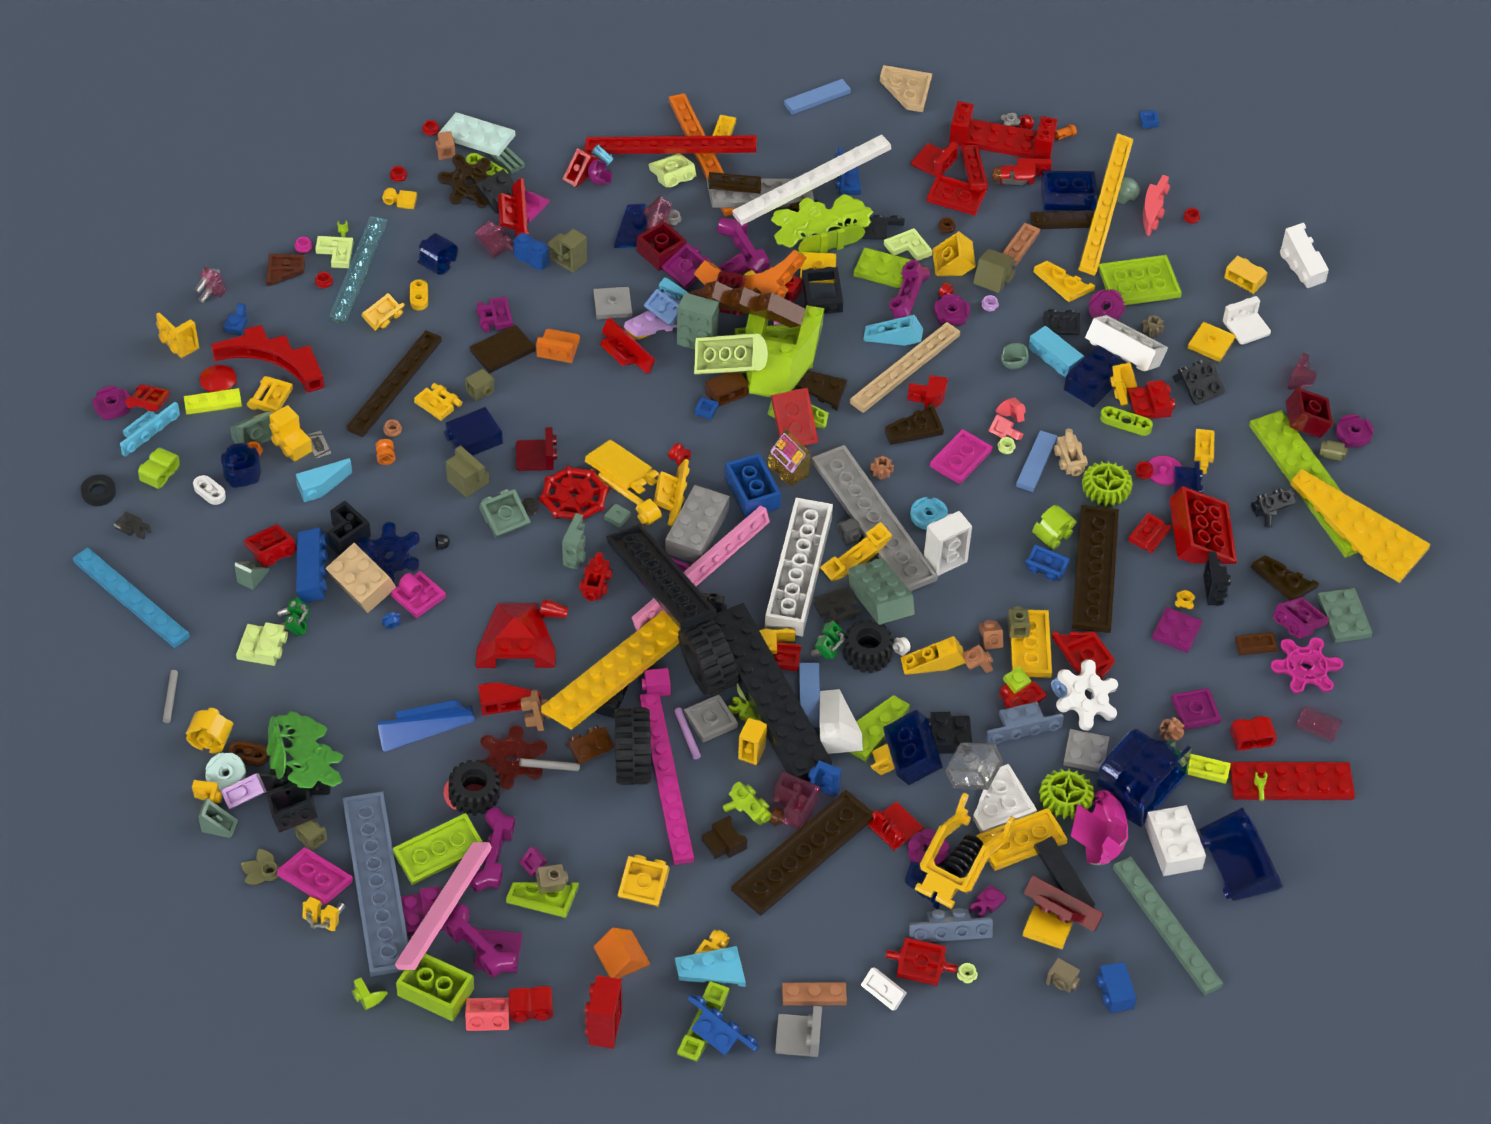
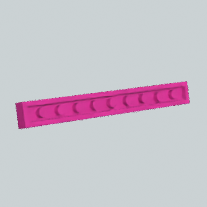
(667, 782)

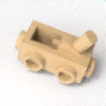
(1070, 454)

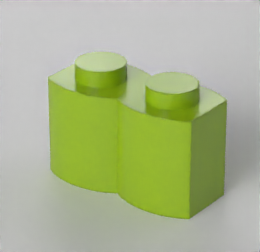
(158, 468)

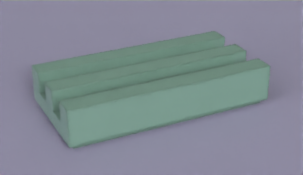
(510, 158)

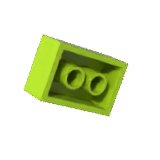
(436, 987)

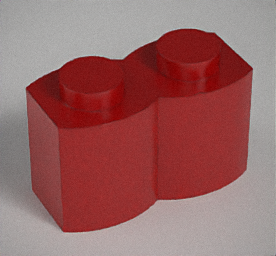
(1253, 733)
(531, 1004)

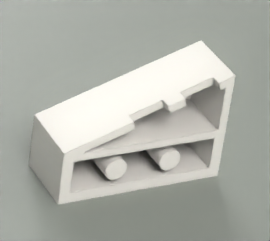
(1302, 257)

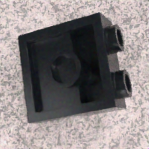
(1215, 580)
(949, 731)

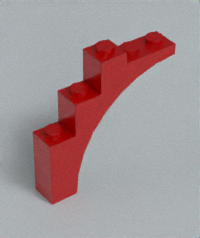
(277, 350)

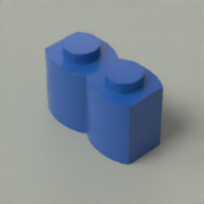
(531, 251)

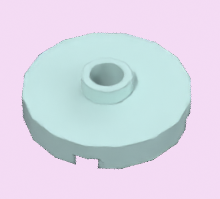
(225, 762)

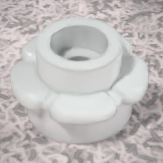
(901, 646)

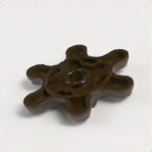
(458, 178)

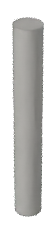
(170, 696)
(549, 764)

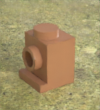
(445, 145)

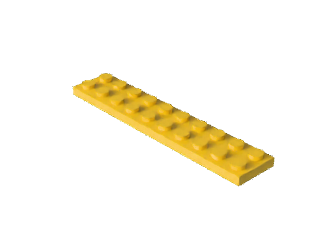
(613, 672)

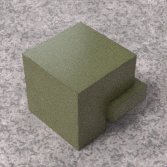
(994, 270)
(466, 472)

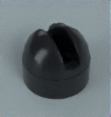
(441, 541)

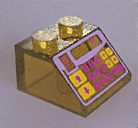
(789, 459)

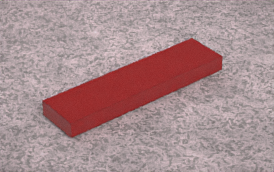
(973, 167)

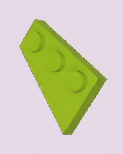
(555, 903)

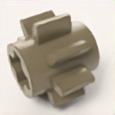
(1153, 326)

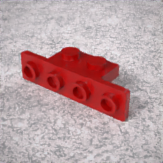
(513, 209)
(625, 348)

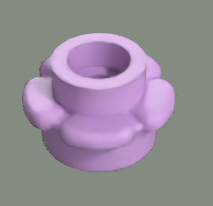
(990, 303)

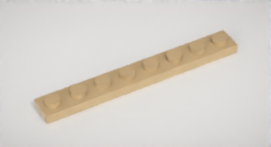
(904, 367)

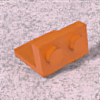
(558, 345)

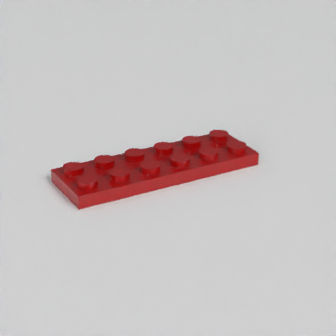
(1293, 780)

